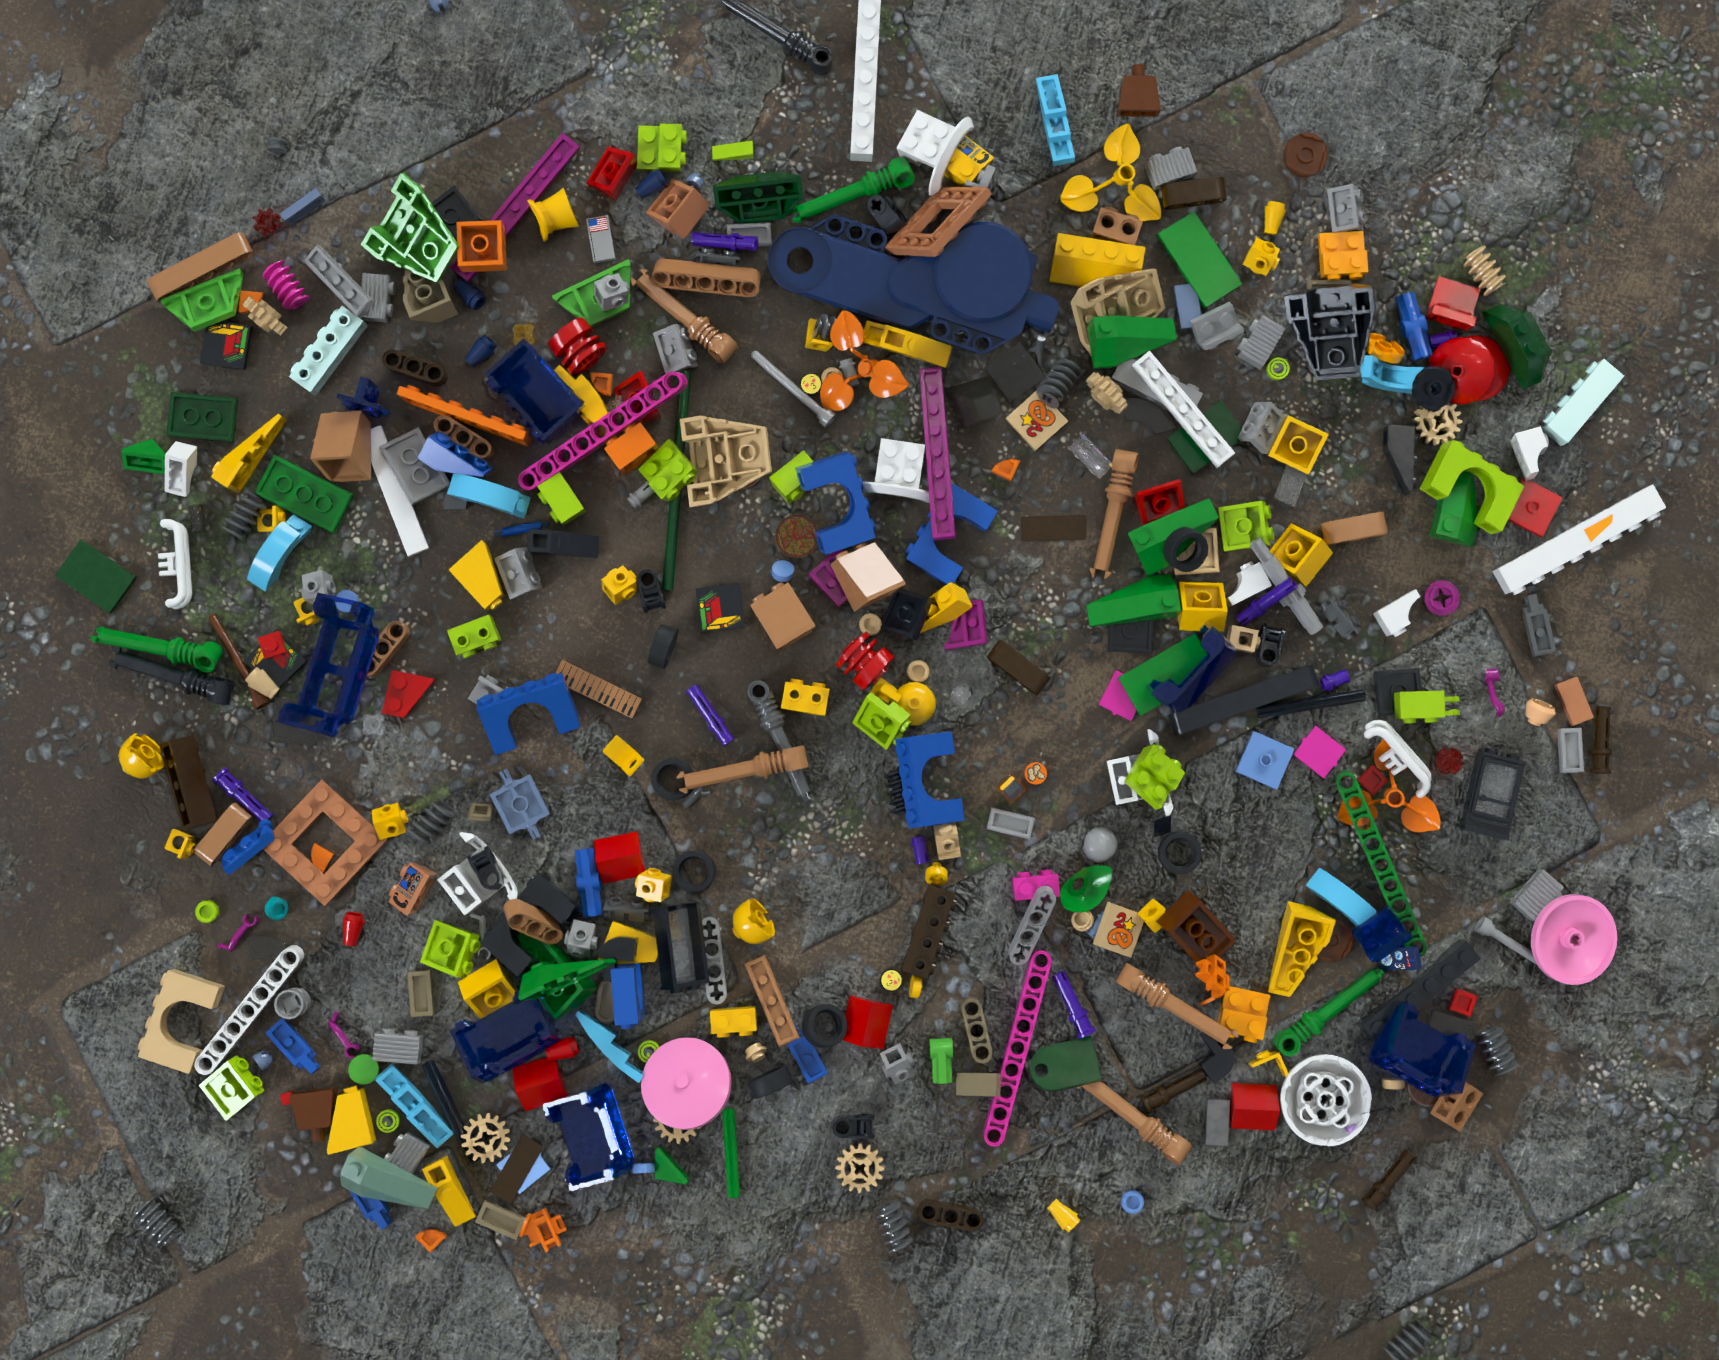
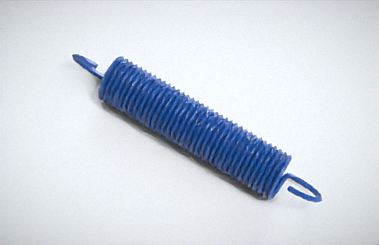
(520, 529)

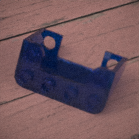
(534, 391)

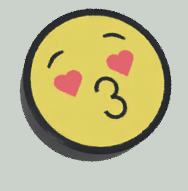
(811, 384)
(891, 979)

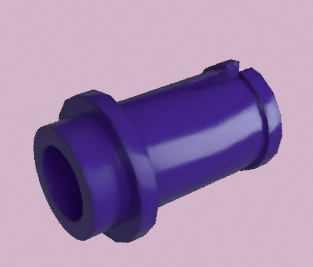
(1437, 339)
(1328, 682)
(920, 849)

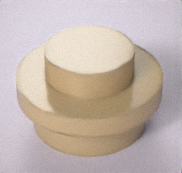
(1082, 921)
(755, 1052)

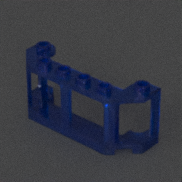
(354, 674)

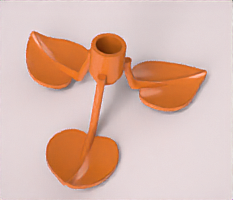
(885, 375)
(1419, 813)

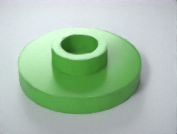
(363, 1069)

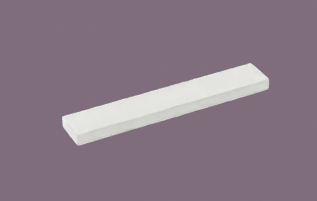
(1183, 409)
(399, 506)

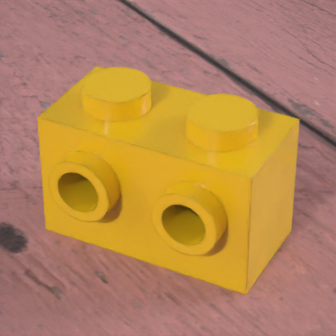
(805, 698)
(733, 1020)

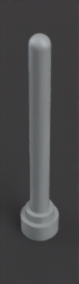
(825, 416)
(1485, 927)

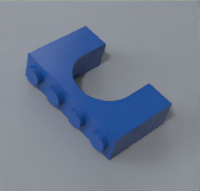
(856, 525)
(924, 552)
(550, 692)
(912, 756)
(628, 994)

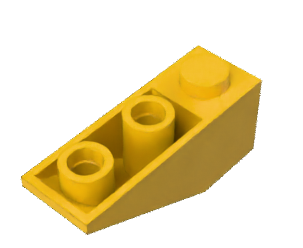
(946, 606)
(450, 1191)

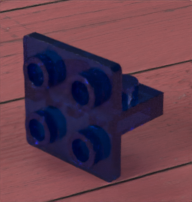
(365, 399)
(1381, 934)

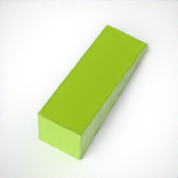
(733, 151)

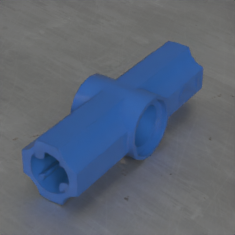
(1413, 326)
(588, 882)

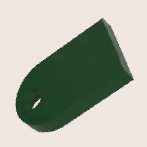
(1068, 1065)

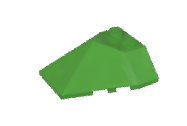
(412, 233)

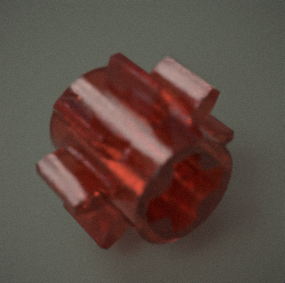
(261, 224)
(1449, 761)

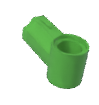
(941, 1053)

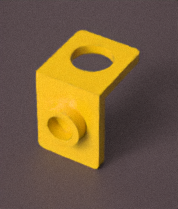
(816, 344)
(277, 517)
(305, 619)
(623, 755)
(187, 847)
(1151, 913)
(1265, 1056)

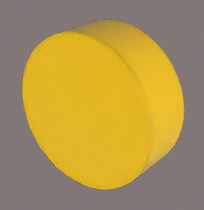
(915, 986)

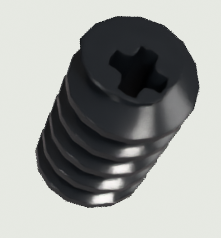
(896, 792)

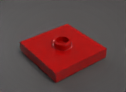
(1534, 508)

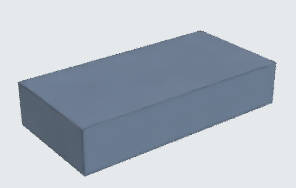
(302, 207)
(1186, 305)

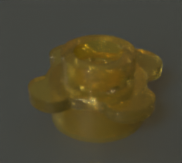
(519, 329)

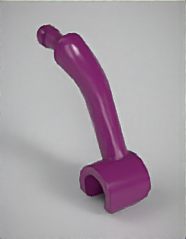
(1491, 676)
(234, 940)
(342, 1037)

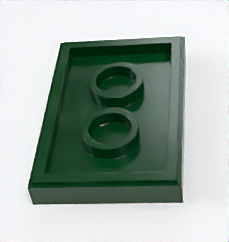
(202, 417)
(1187, 448)
(95, 576)

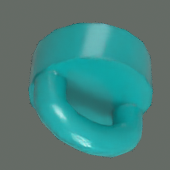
(276, 908)

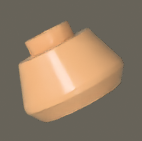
(1539, 712)

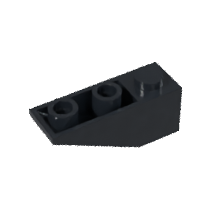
(1399, 452)
(562, 543)

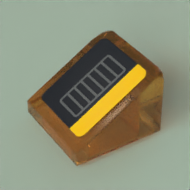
(1011, 788)

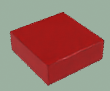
(1372, 780)
(1462, 1002)

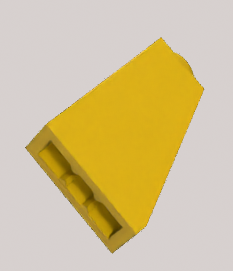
(479, 576)
(646, 942)
(351, 1122)

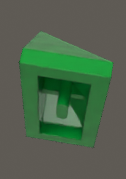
(144, 457)
(667, 1168)

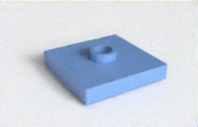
(1264, 760)

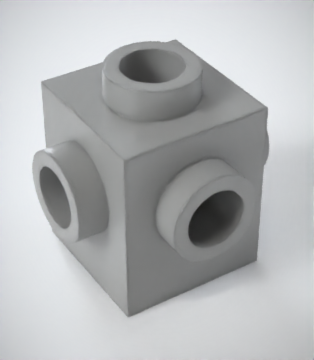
(611, 292)
(316, 583)
(581, 939)
(897, 1064)

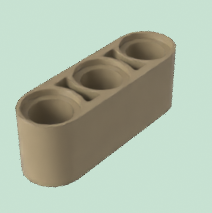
(983, 1038)

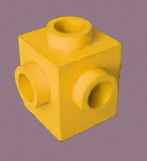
(1262, 257)
(619, 584)
(389, 821)
(653, 885)

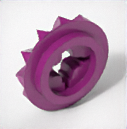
(1446, 588)

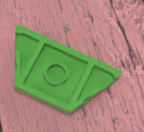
(581, 300)
(207, 302)

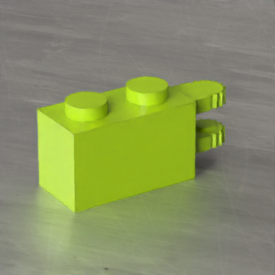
(1423, 705)

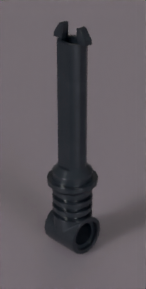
(794, 42)
(216, 689)

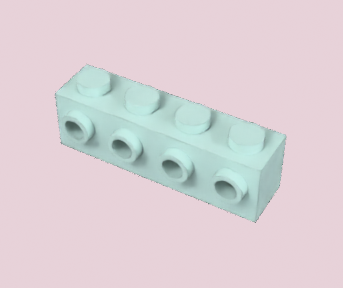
(328, 350)
(1582, 402)

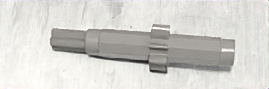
(1295, 599)

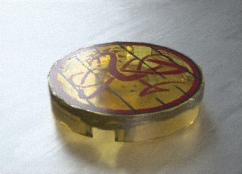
(796, 536)

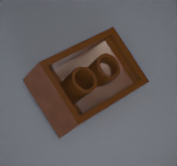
(1195, 928)

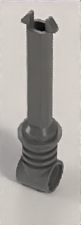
(773, 722)

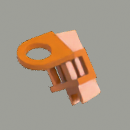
(1214, 975)
(549, 1227)

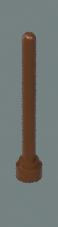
(258, 700)

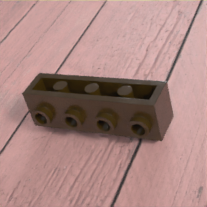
(188, 782)
(928, 931)

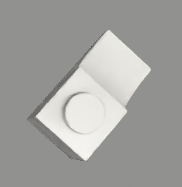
(1527, 448)
(179, 467)
(1250, 581)
(1394, 616)

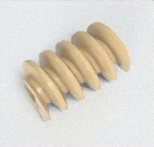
(1484, 270)

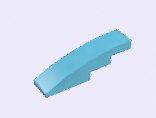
(1055, 120)
(603, 1038)
(414, 1105)

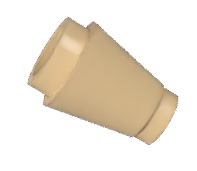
(262, 683)

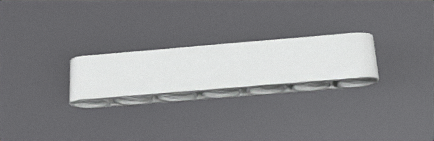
(240, 1015)

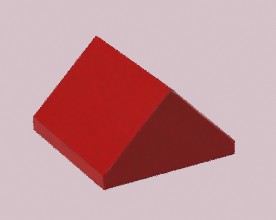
(612, 172)
(631, 387)
(1159, 501)
(619, 857)
(867, 1022)
(538, 1082)
(1254, 1106)

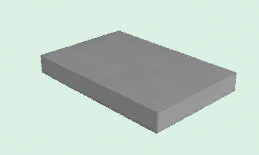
(412, 474)

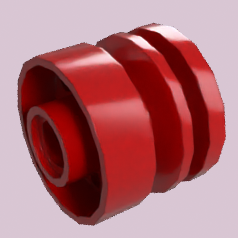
(575, 343)
(865, 661)

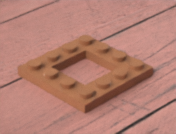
(911, 239)
(366, 845)

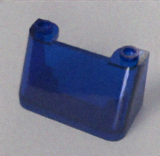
(1182, 696)
(504, 1038)
(1422, 1054)
(592, 1136)

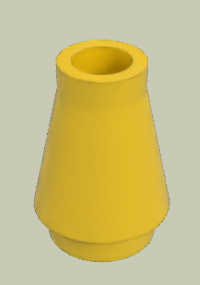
(1273, 216)
(1063, 1215)

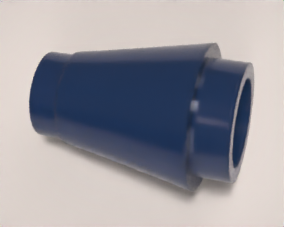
(652, 183)
(472, 296)
(480, 350)

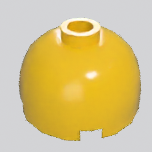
(917, 701)
(140, 757)
(751, 923)

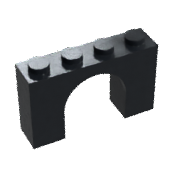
(505, 942)

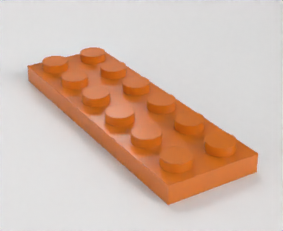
(472, 417)

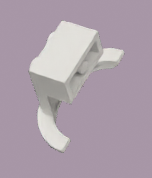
(933, 144)
(899, 470)
(1118, 772)
(464, 886)

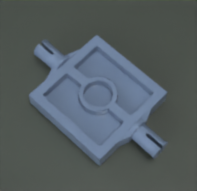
(520, 804)

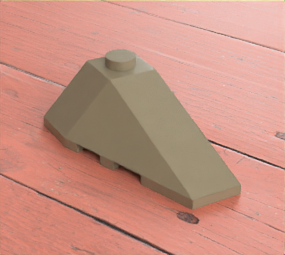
(427, 299)

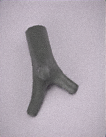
(1038, 348)
(694, 795)

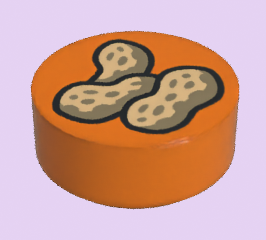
(1035, 773)

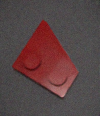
(404, 692)

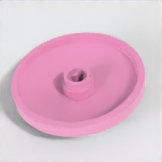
(1574, 939)
(686, 1083)

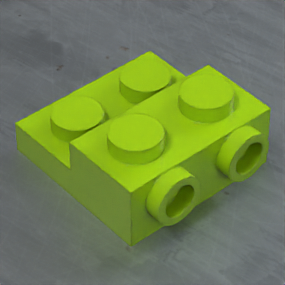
(661, 148)
(668, 471)
(1244, 524)
(882, 721)
(1154, 775)
(450, 949)
(232, 1087)

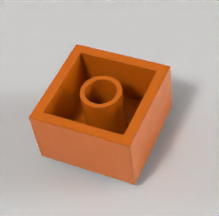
(481, 246)
(631, 448)

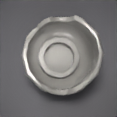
(1100, 844)

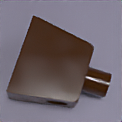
(1138, 95)
(314, 1110)

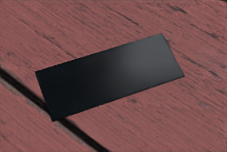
(1162, 826)

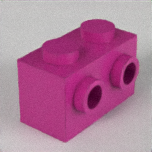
(1026, 885)

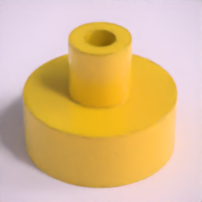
(936, 874)

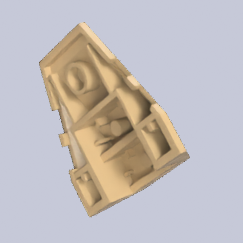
(1117, 295)
(725, 455)

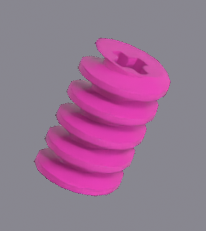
(284, 287)

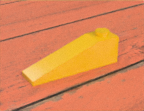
(242, 461)
(1300, 941)

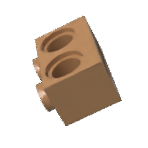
(1118, 221)
(1457, 1108)

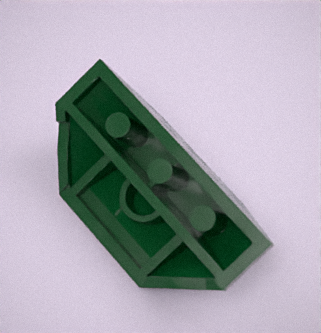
(758, 196)
(1520, 342)

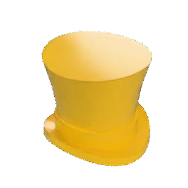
(553, 213)

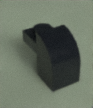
(619, 949)
(1217, 1063)

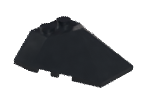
(1333, 327)

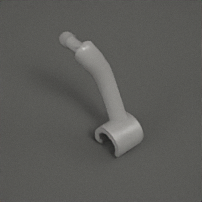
(482, 930)

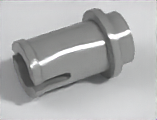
(849, 370)
(640, 495)

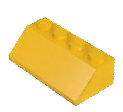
(1084, 259)

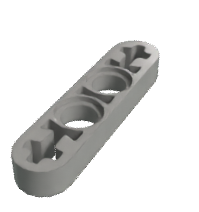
(1031, 925)
(715, 960)

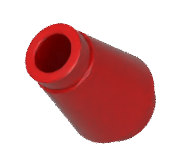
(352, 927)
(563, 1049)

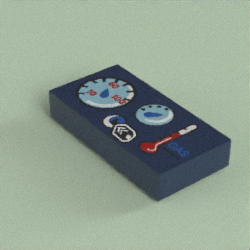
(1402, 959)

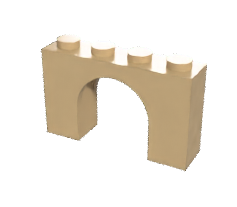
(158, 1043)

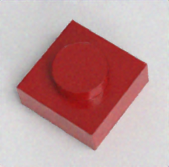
(272, 645)

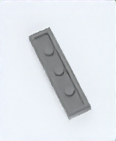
(339, 281)

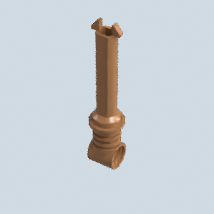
(719, 344)
(1118, 492)
(762, 766)
(1159, 996)
(1173, 1146)

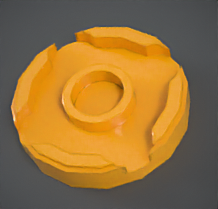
(1383, 350)

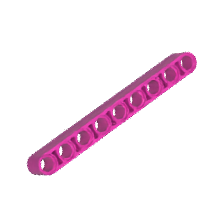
(613, 429)
(1017, 1058)

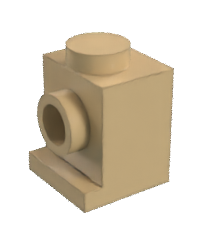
(1250, 635)
(947, 841)

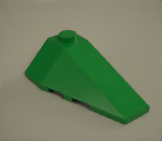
(1126, 337)
(1456, 513)
(1150, 538)
(1144, 600)
(552, 978)
(568, 998)

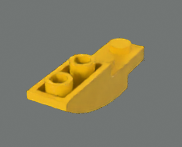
(907, 343)
(583, 389)

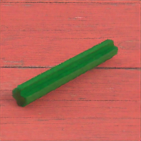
(731, 1157)

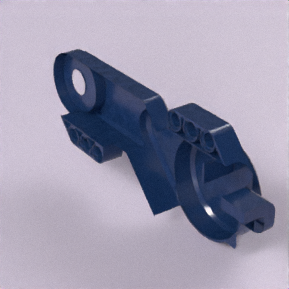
(970, 287)

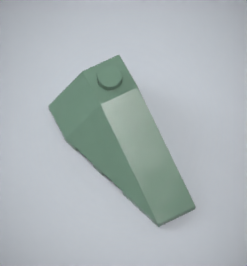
(381, 1180)

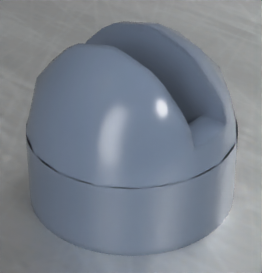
(436, 4)
(694, 178)
(263, 1059)

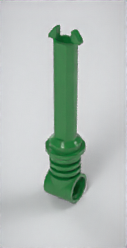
(898, 174)
(177, 650)
(1313, 1022)

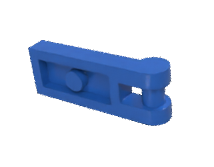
(248, 847)

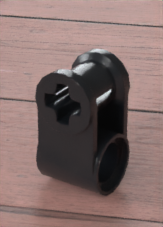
(889, 216)
(650, 592)
(1270, 641)
(485, 864)
(855, 1126)

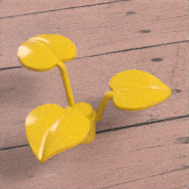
(1125, 149)

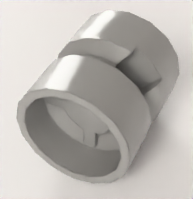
(292, 1003)

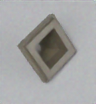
(480, 812)

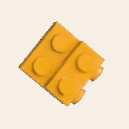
(1342, 255)
(1245, 1013)

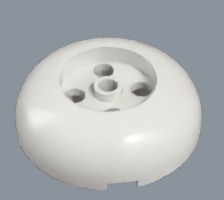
(1344, 1080)

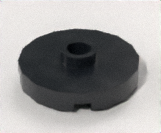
(1442, 389)

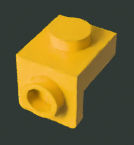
(885, 692)

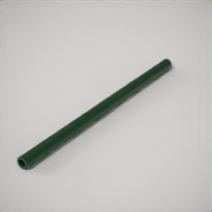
(674, 505)

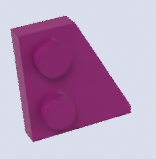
(827, 581)
(968, 628)

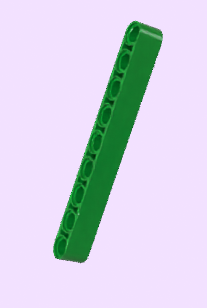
(1376, 853)

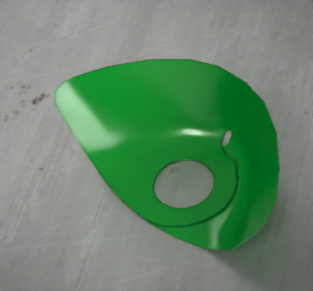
(1095, 887)

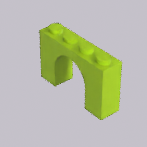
(1499, 488)

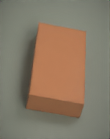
(1573, 701)

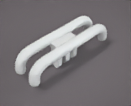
(178, 564)
(1400, 754)

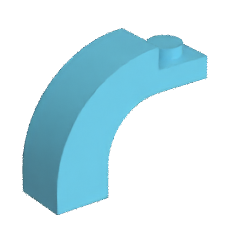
(1387, 376)
(489, 494)
(275, 550)
(1340, 897)

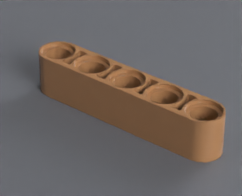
(201, 266)
(715, 281)

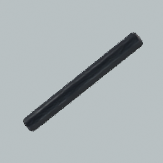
(1310, 703)
(447, 1106)

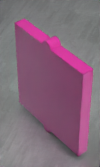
(1116, 699)
(1319, 752)

